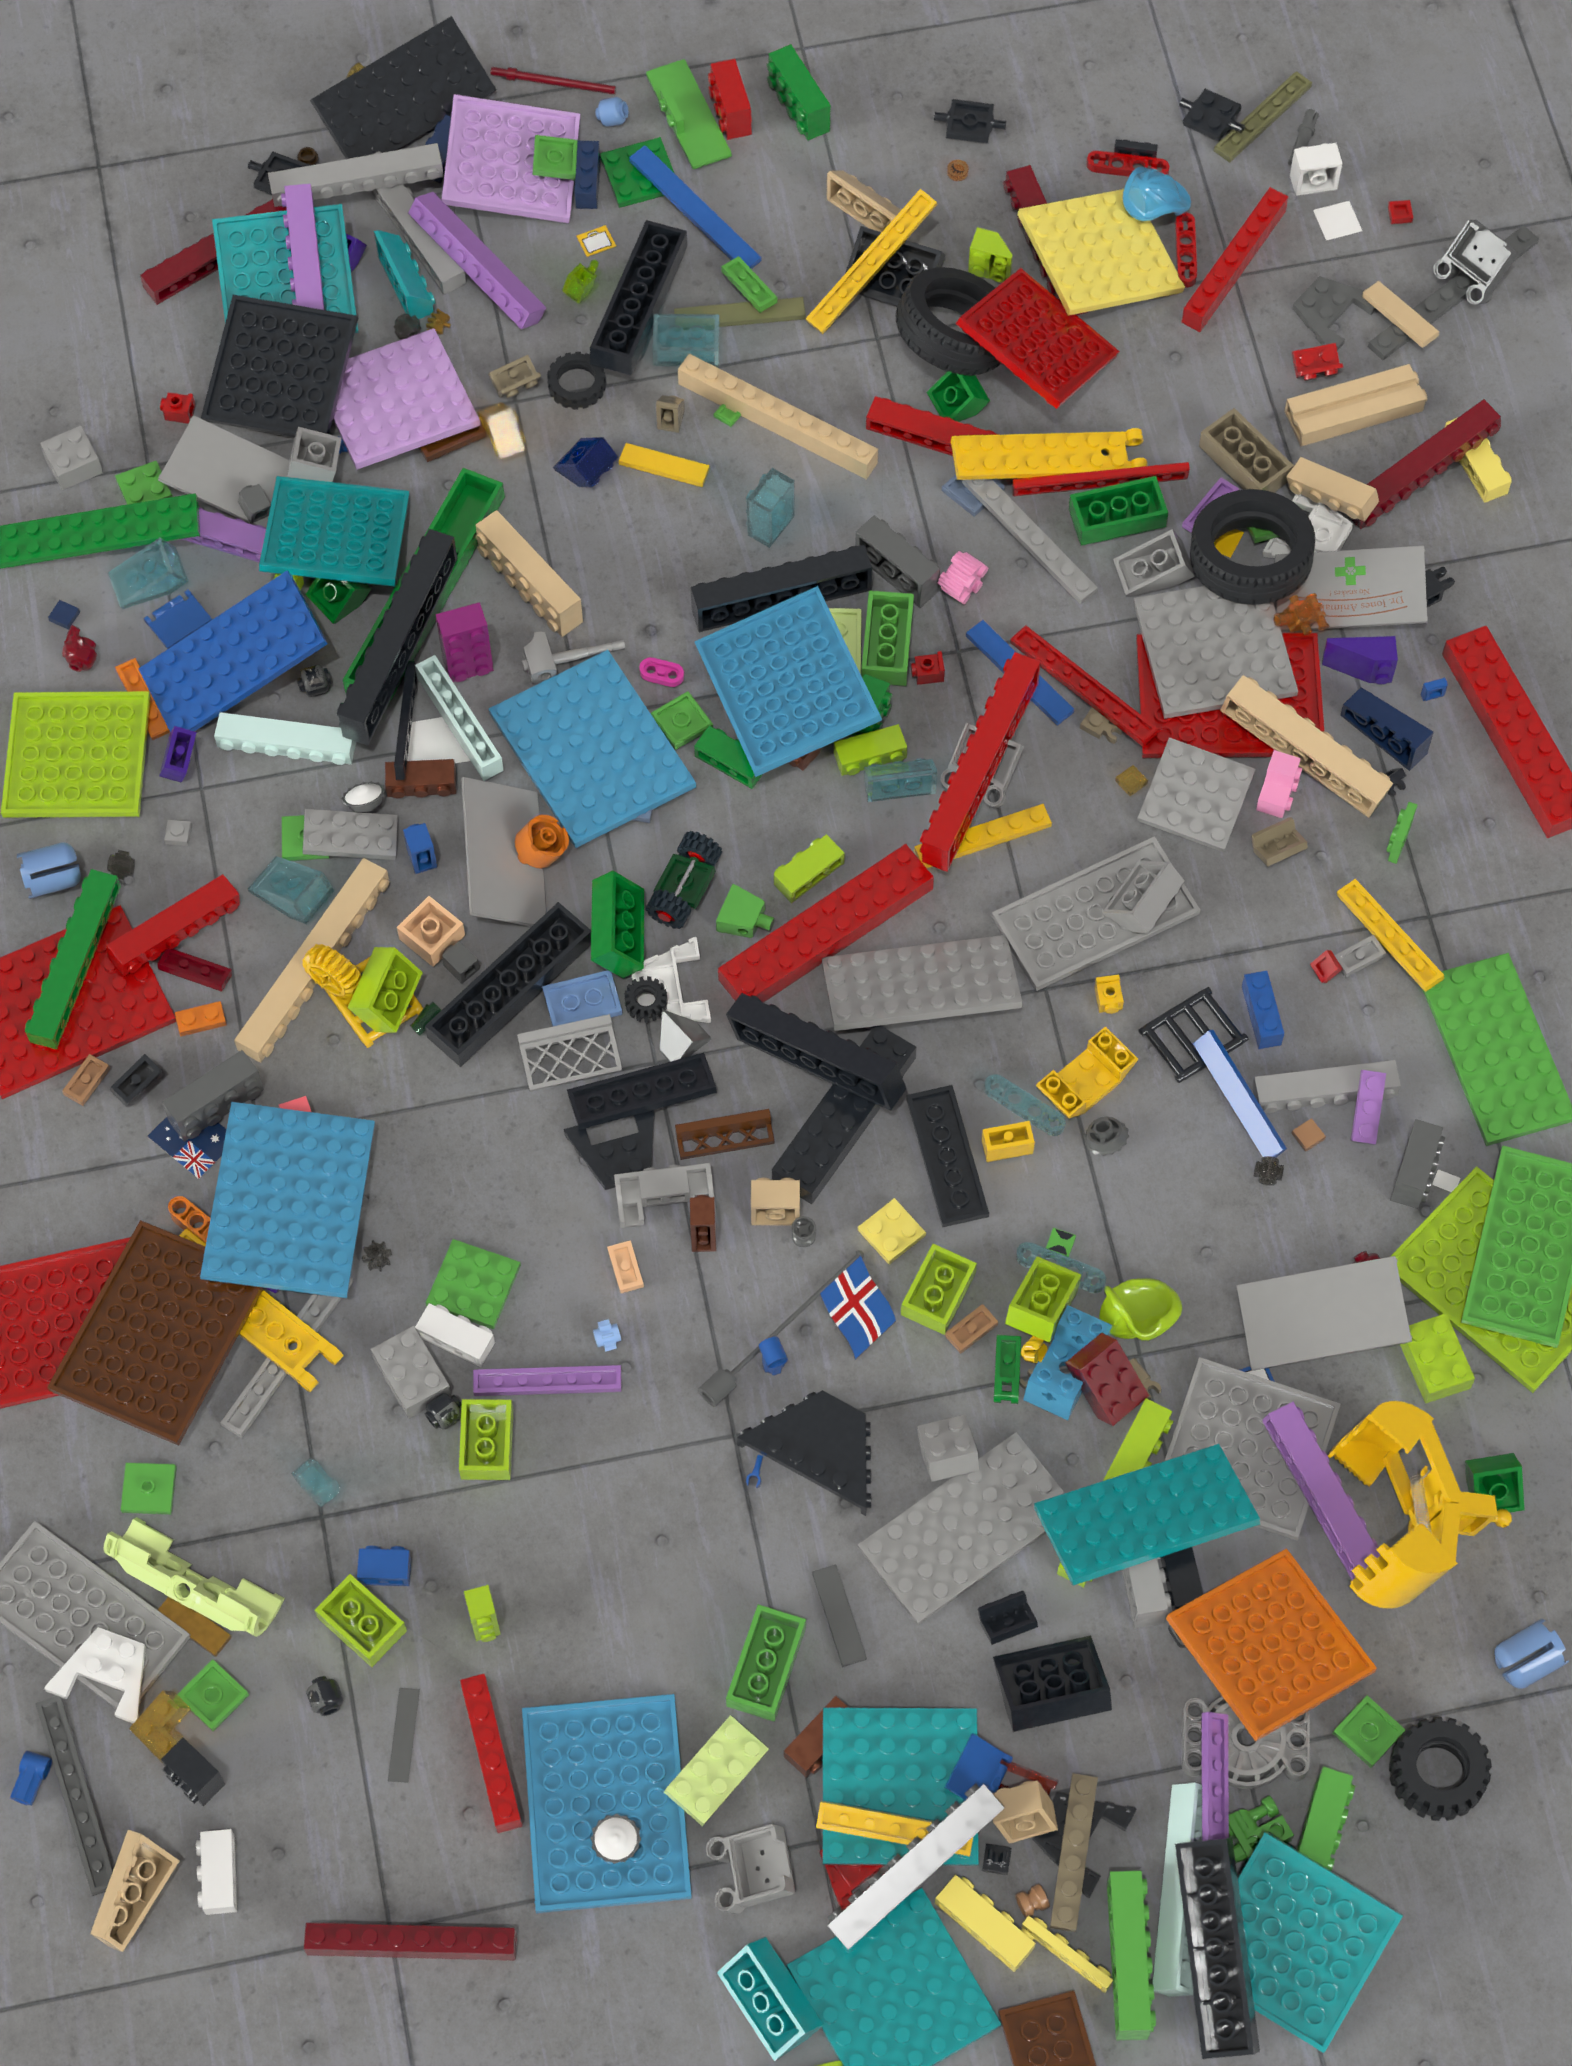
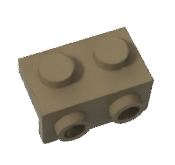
(514, 376)
(1278, 842)

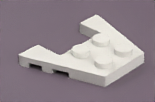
(1329, 527)
(665, 970)
(110, 1661)

